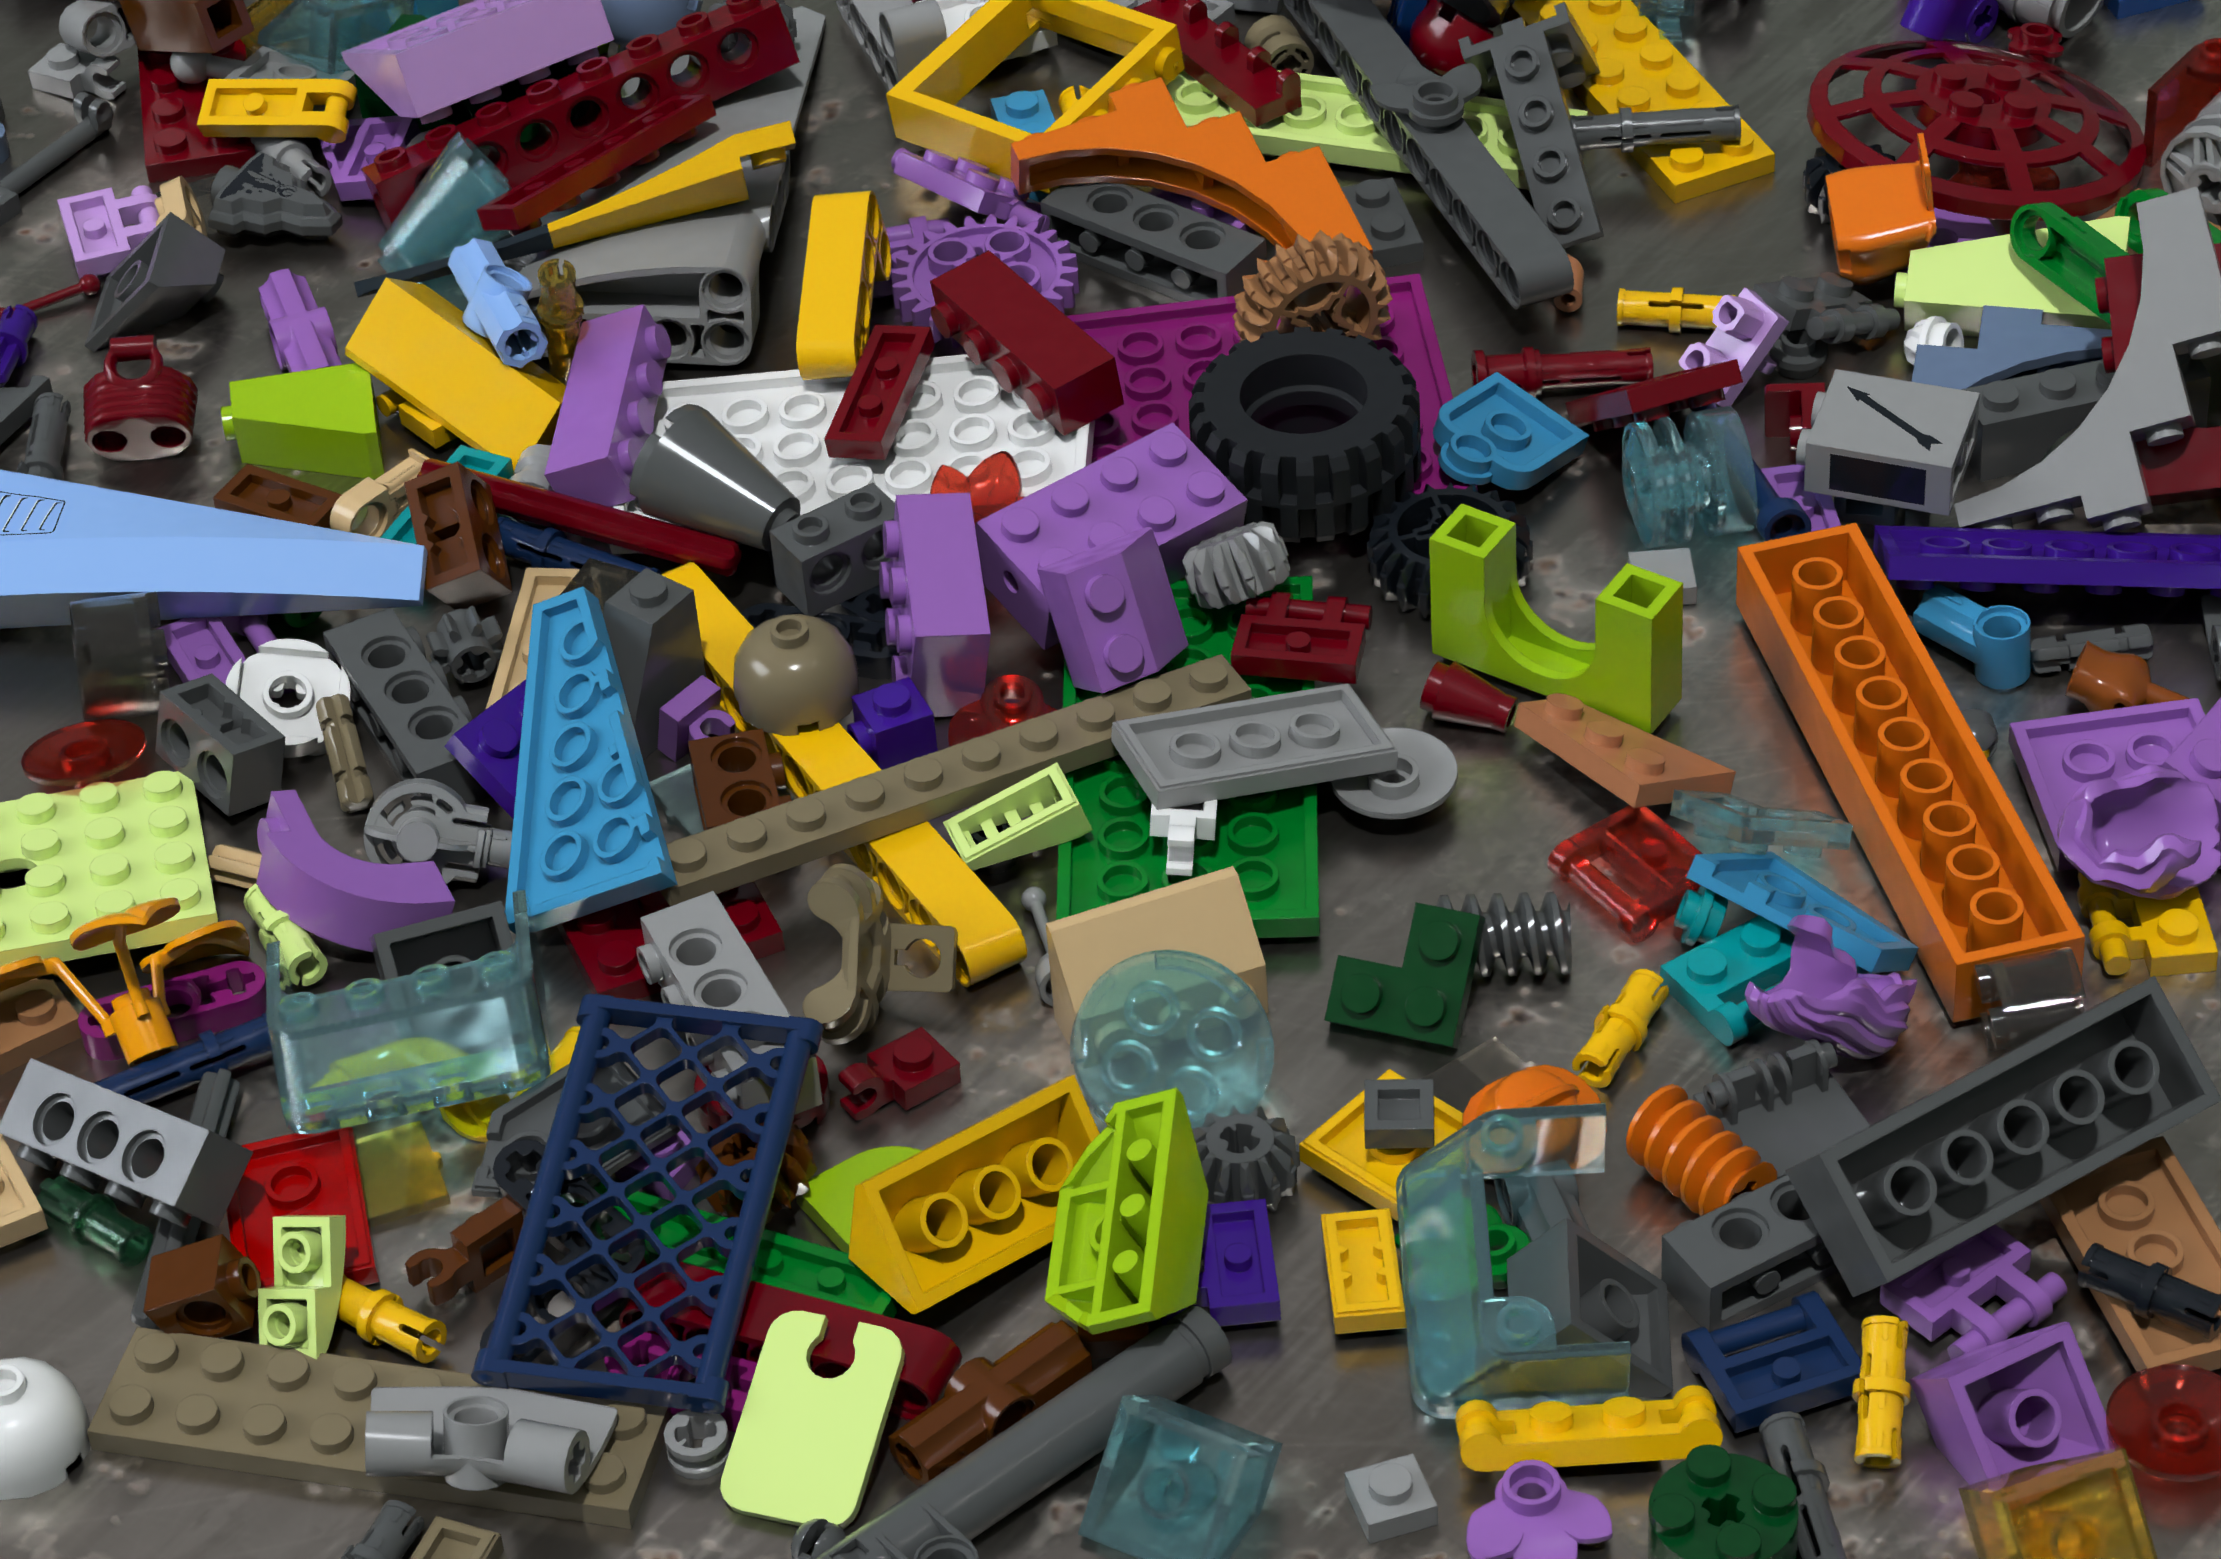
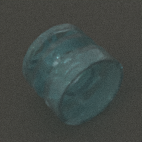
(1702, 475)

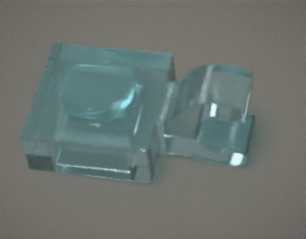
(1666, 15)

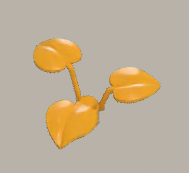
(137, 1017)

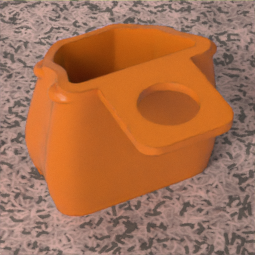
(1880, 216)

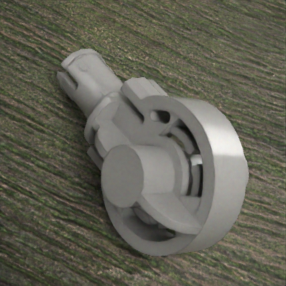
(432, 832)

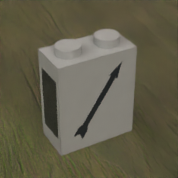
(1889, 441)

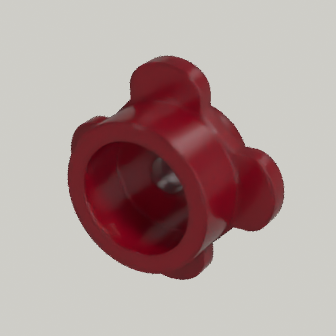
(2036, 41)

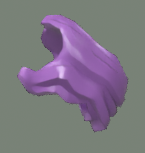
(2143, 833)
(1829, 1000)

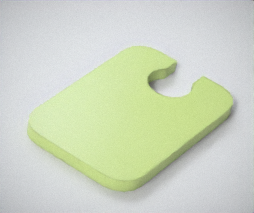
(810, 1438)

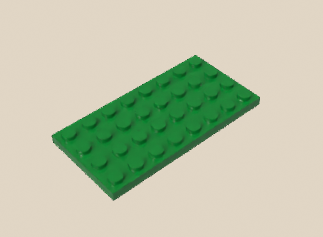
(1263, 834)

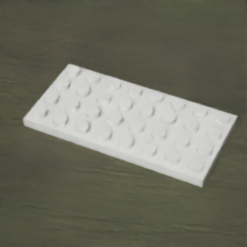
(951, 421)

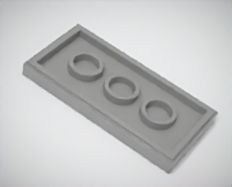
(1253, 746)

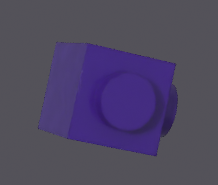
(893, 723)

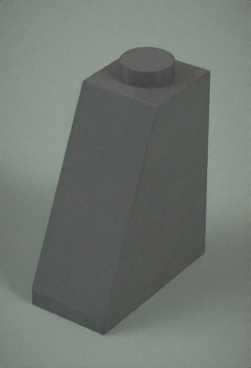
(654, 647)

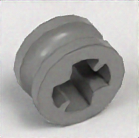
(700, 1461)

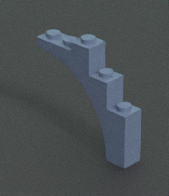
(2009, 347)

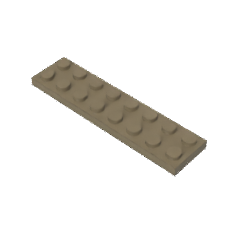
(306, 1422)

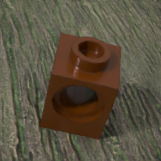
(202, 1289)

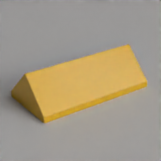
(453, 374)
(970, 1199)

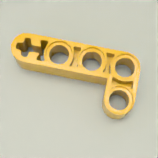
(842, 261)

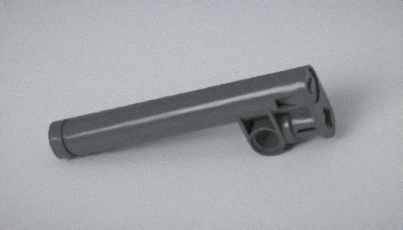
(1039, 1448)

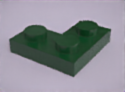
(1426, 995)

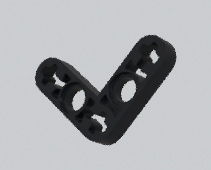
(572, 1244)

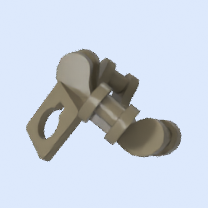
(869, 954)

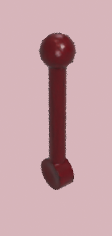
(88, 285)

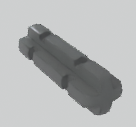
(2050, 654)

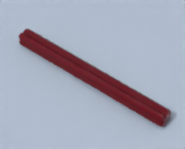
(607, 524)

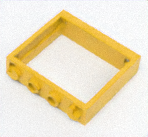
(926, 97)

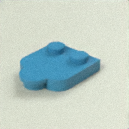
(1503, 436)

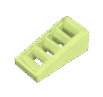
(1052, 820)

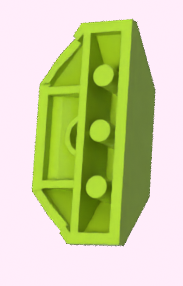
(1131, 1219)

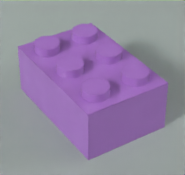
(936, 599)

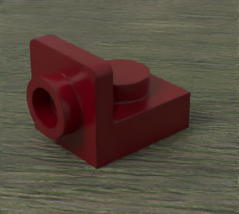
(1789, 409)

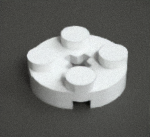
(296, 666)

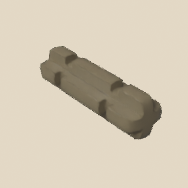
(345, 753)

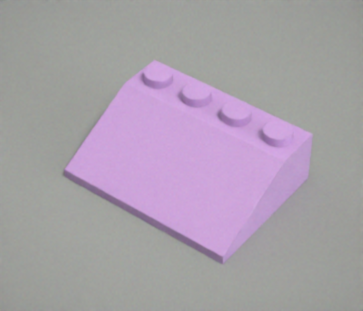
(476, 51)

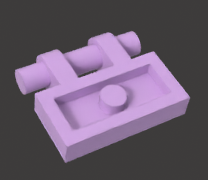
(97, 230)

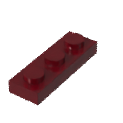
(879, 392)

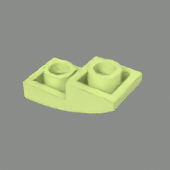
(307, 1283)

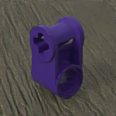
(1951, 19)

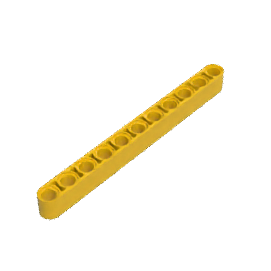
(911, 866)

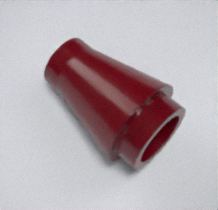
(1464, 698)

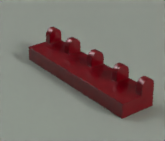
(1227, 66)

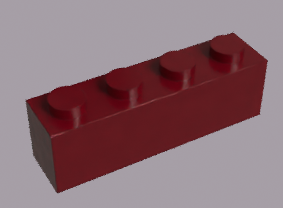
(1026, 343)

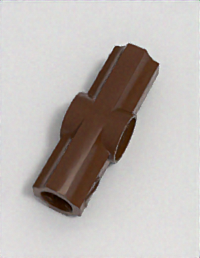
(988, 1399)

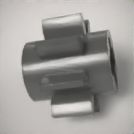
(466, 645)

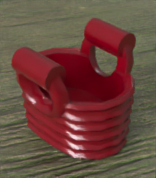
(138, 415)

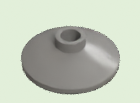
(1421, 783)

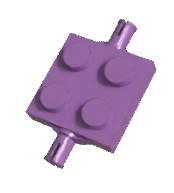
(968, 185)

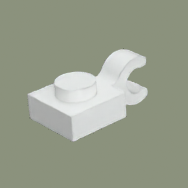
(1182, 828)

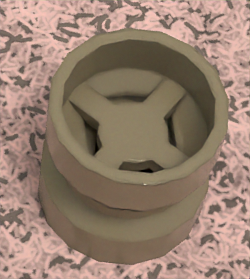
(1283, 43)

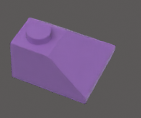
(2013, 1405)

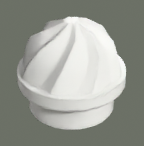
(1932, 332)

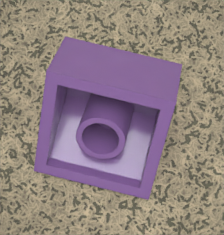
(1114, 612)

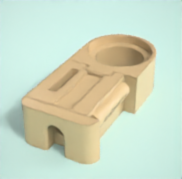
(383, 496)

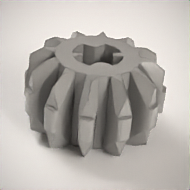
(1236, 565)

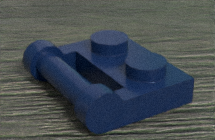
(1778, 1375)

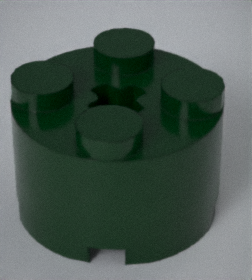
(1722, 1509)

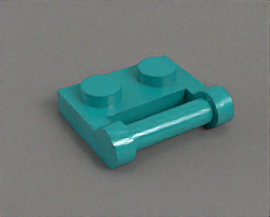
(1716, 974)

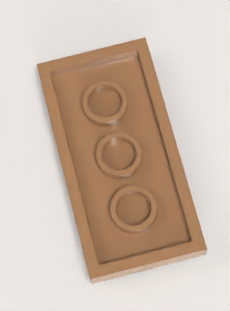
(2152, 1215)

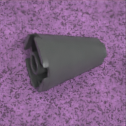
(709, 481)

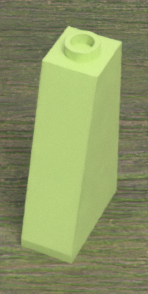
(1987, 271)

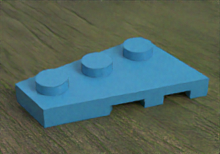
(1782, 891)

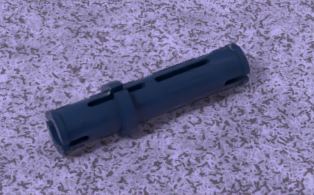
(552, 548)
(187, 1065)

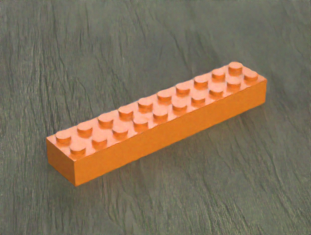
(1901, 760)

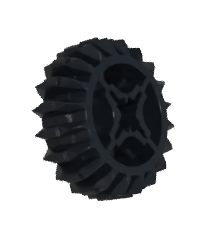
(1401, 541)

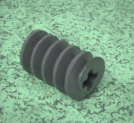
(1521, 933)

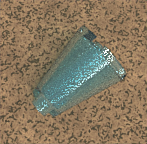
(444, 208)

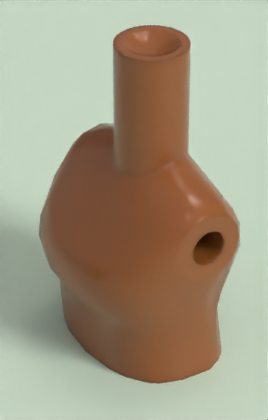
(2114, 681)

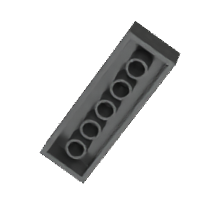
(2003, 1136)

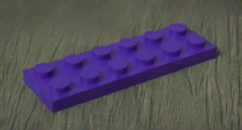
(2049, 559)

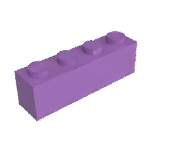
(608, 406)

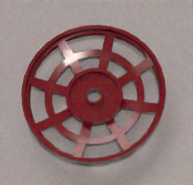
(1981, 109)

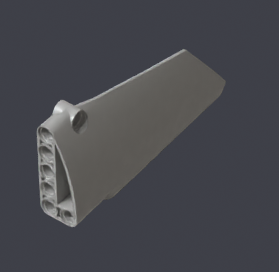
(678, 260)

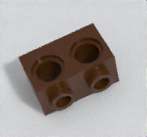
(460, 530)
(735, 776)

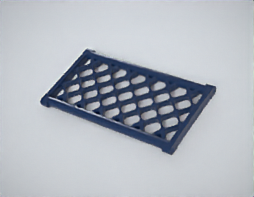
(710, 1391)

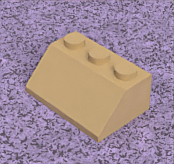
(1193, 916)

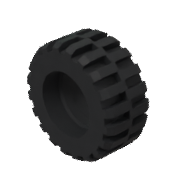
(1310, 429)

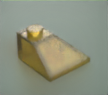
(2060, 1511)

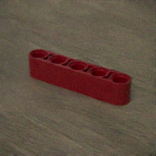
(929, 1354)

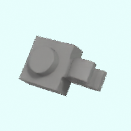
(72, 71)

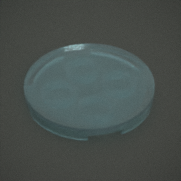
(1170, 1025)

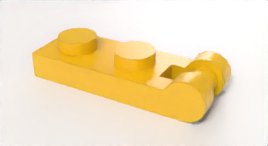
(277, 108)

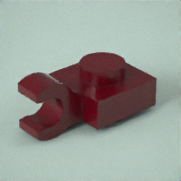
(901, 1071)

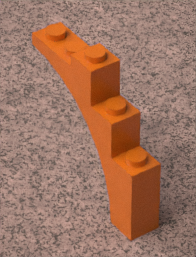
(1214, 162)

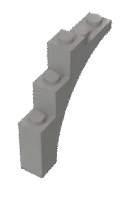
(2146, 395)

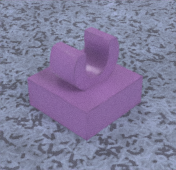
(692, 716)

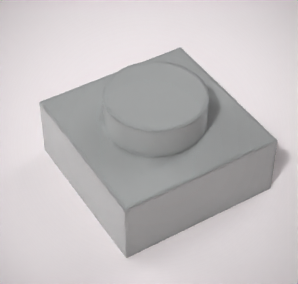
(1391, 1498)

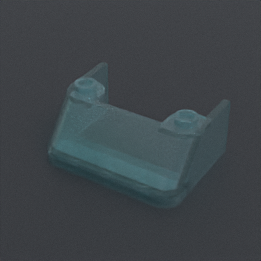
(1459, 1334)

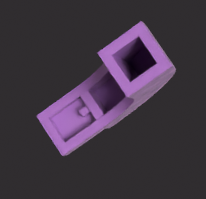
(337, 893)

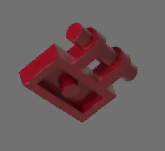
(1301, 638)

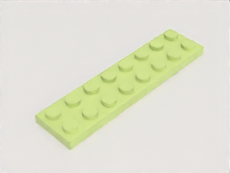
(1343, 129)

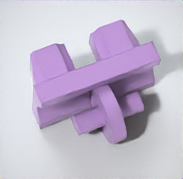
(1744, 333)

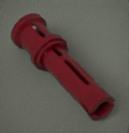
(1573, 370)

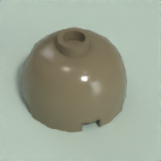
(794, 674)

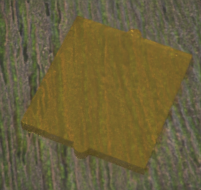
(400, 1174)

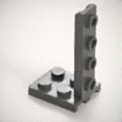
(1529, 73)

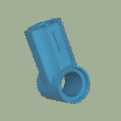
(1990, 637)

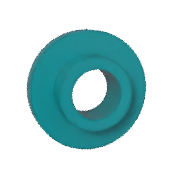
(1700, 915)

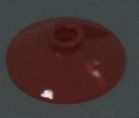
(84, 753)
(2169, 1421)

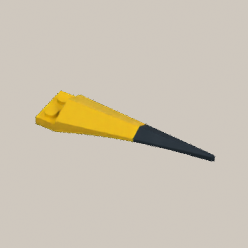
(693, 186)

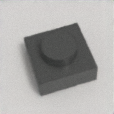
(1399, 1113)

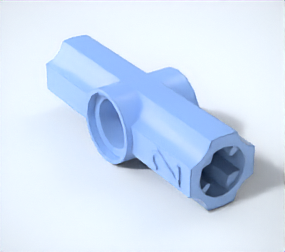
(497, 303)

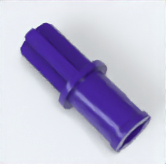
(14, 337)

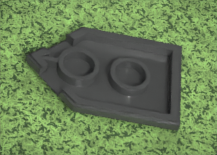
(532, 1116)

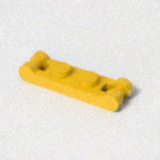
(1592, 1434)

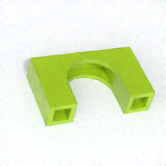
(1491, 628)

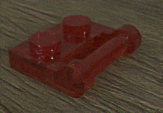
(1641, 851)

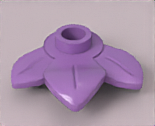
(1536, 1517)

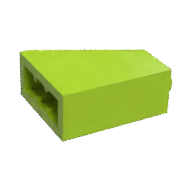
(308, 421)

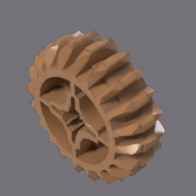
(1308, 290)

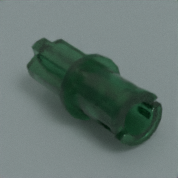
(95, 1220)

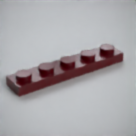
(596, 164)

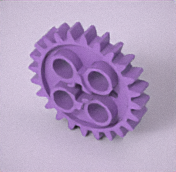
(1030, 254)

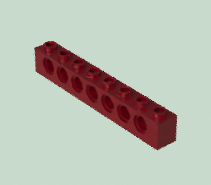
(761, 50)

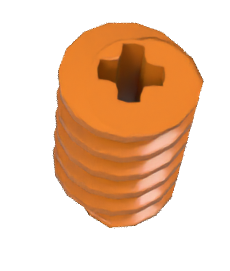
(1693, 1152)

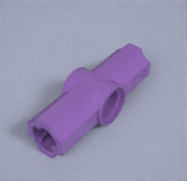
(296, 325)

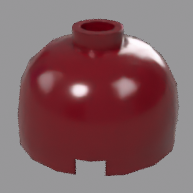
(1437, 33)

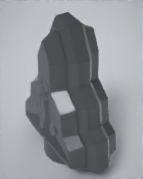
(267, 202)

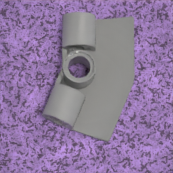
(485, 1436)

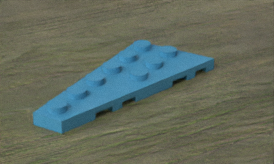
(583, 796)

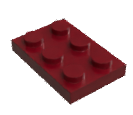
(1655, 396)
(608, 939)

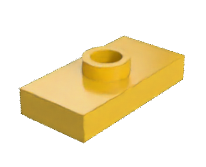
(1362, 1271)

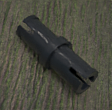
(2151, 1290)

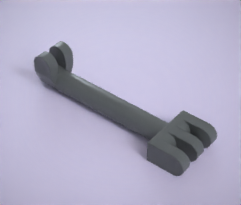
(93, 120)

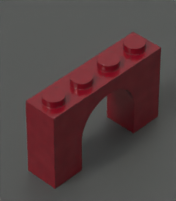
(2176, 470)

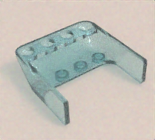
(411, 1037)

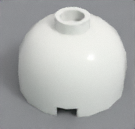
(39, 1427)

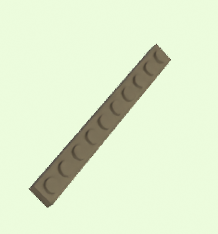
(933, 783)

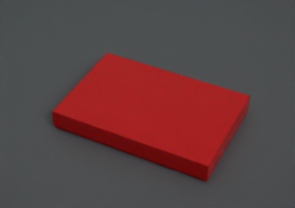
(302, 1178)

